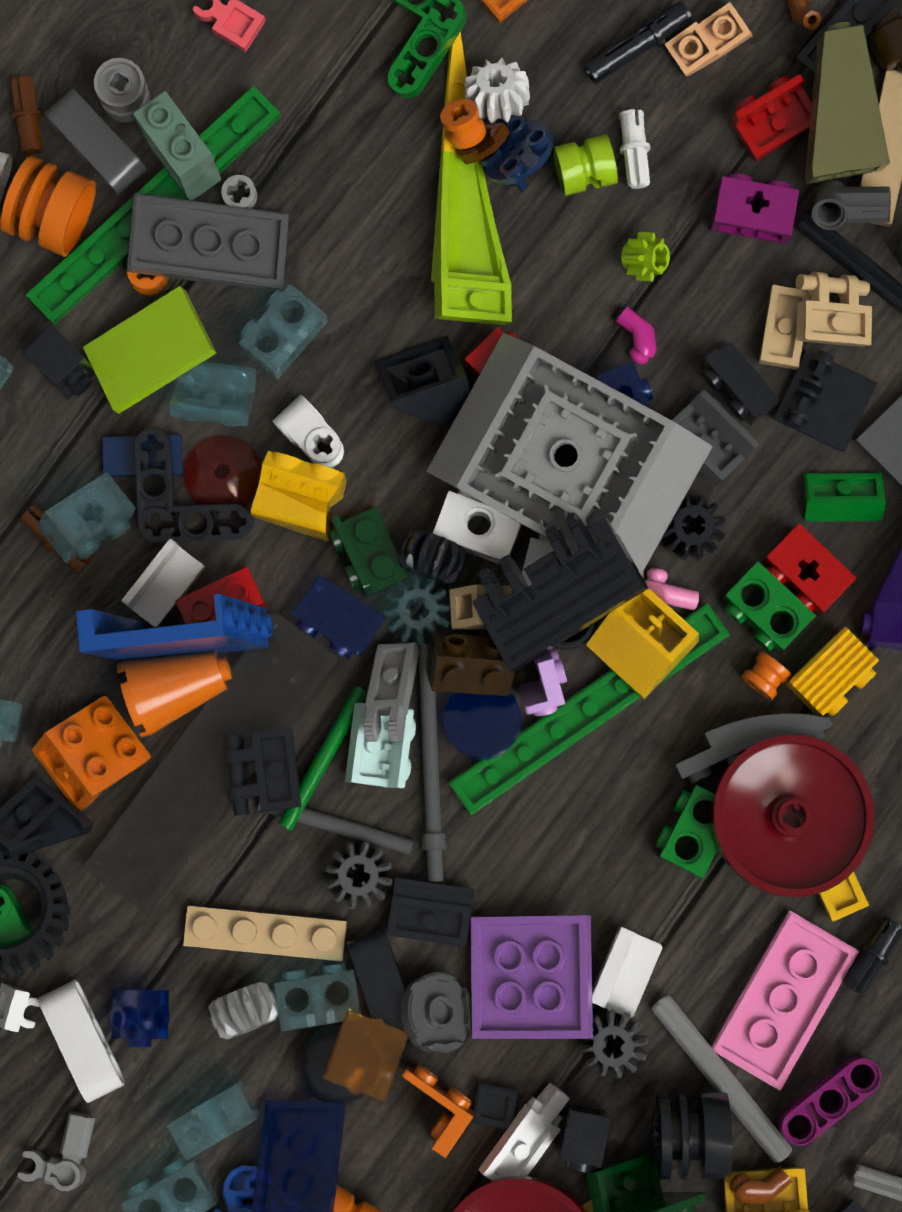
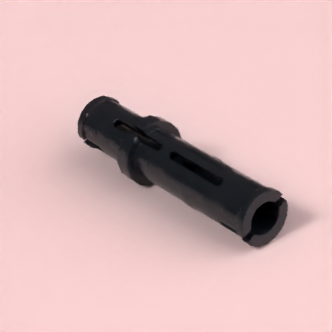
(650, 34)

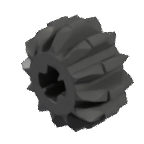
(347, 882)
(628, 1048)

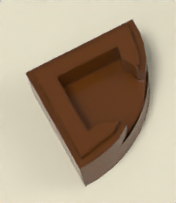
(493, 139)

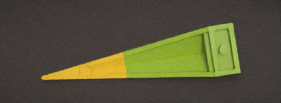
(467, 251)

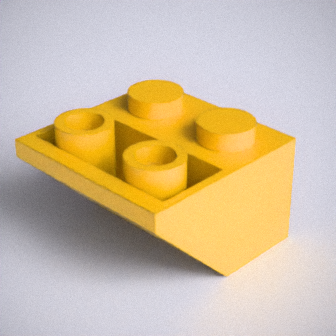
(643, 641)

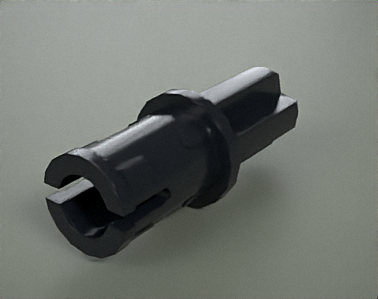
(873, 955)

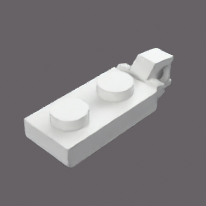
(527, 1136)

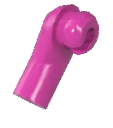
(643, 335)

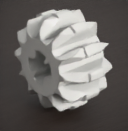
(498, 90)

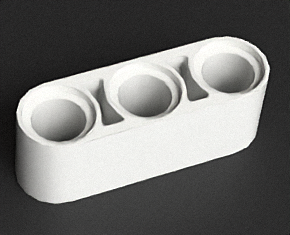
(81, 1041)

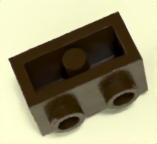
(467, 665)

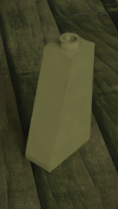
(845, 112)

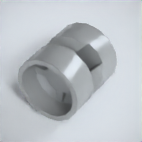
(121, 89)

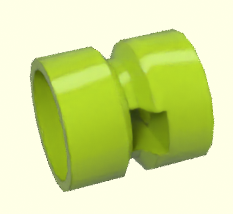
(585, 165)

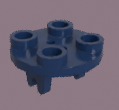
(520, 154)

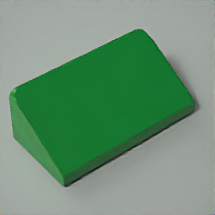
(843, 497)

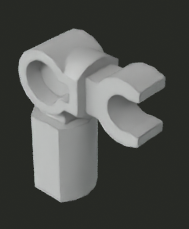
(69, 1171)

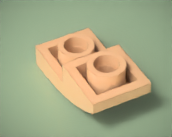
(708, 40)

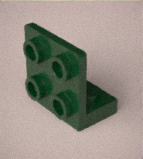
(370, 552)

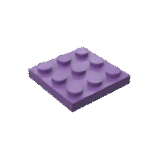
(531, 977)

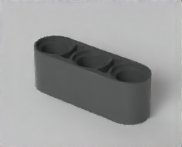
(94, 141)

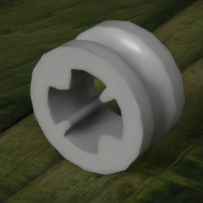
(232, 184)

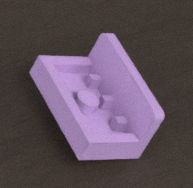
(544, 694)

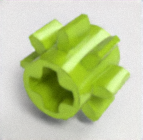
(645, 256)

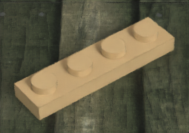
(265, 933)

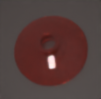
(227, 451)

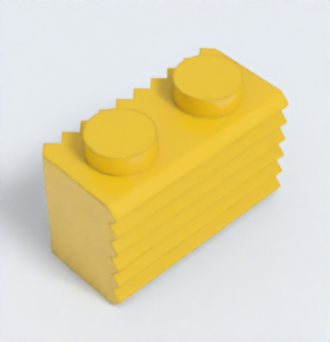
(833, 673)

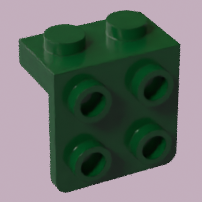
(636, 1187)

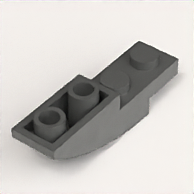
(733, 738)

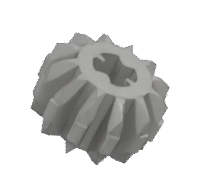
(243, 1010)

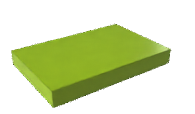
(149, 350)

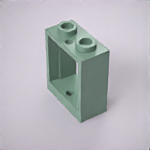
(177, 146)

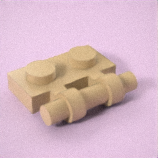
(833, 322)

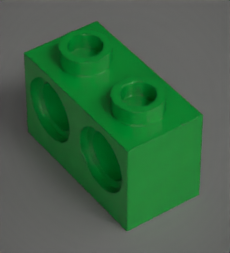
(774, 600)
(688, 826)

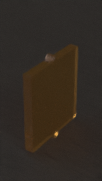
(365, 1056)

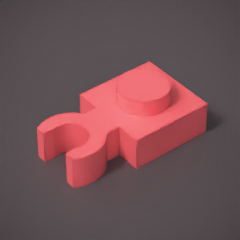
(233, 22)

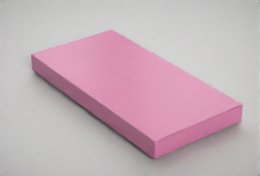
(784, 1000)

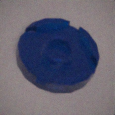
(482, 724)

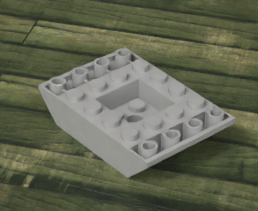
(528, 405)

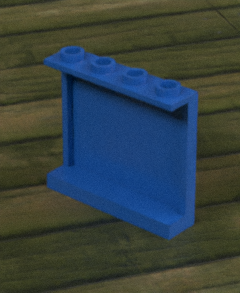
(236, 628)

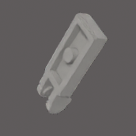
(390, 689)

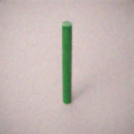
(323, 757)

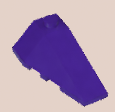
(884, 620)

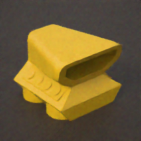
(297, 494)

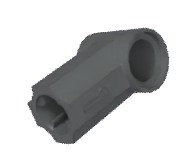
(853, 203)

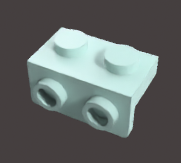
(379, 762)

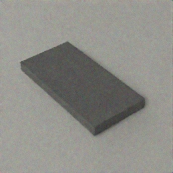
(207, 242)

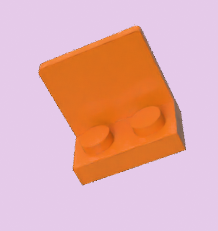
(90, 752)
(447, 1128)

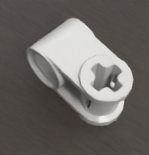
(306, 429)

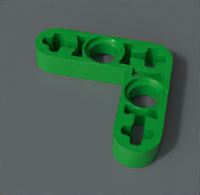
(429, 26)

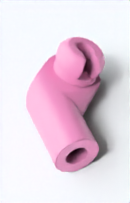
(668, 593)

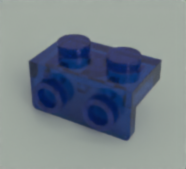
(339, 617)

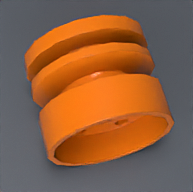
(46, 205)

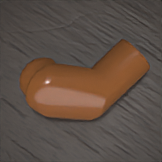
(803, 15)
(759, 1191)

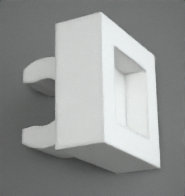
(12, 1007)

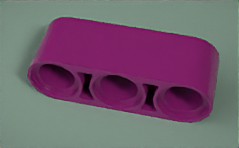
(848, 1096)

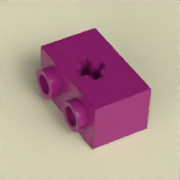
(735, 216)

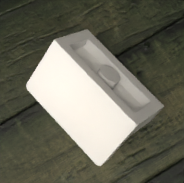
(162, 583)
(625, 971)

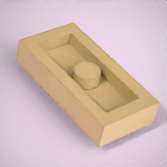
(780, 330)

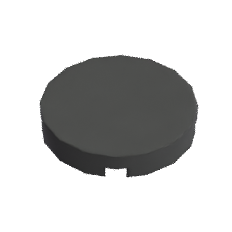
(436, 1013)

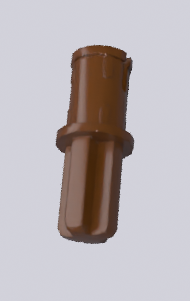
(26, 115)

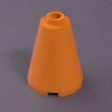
(171, 686)

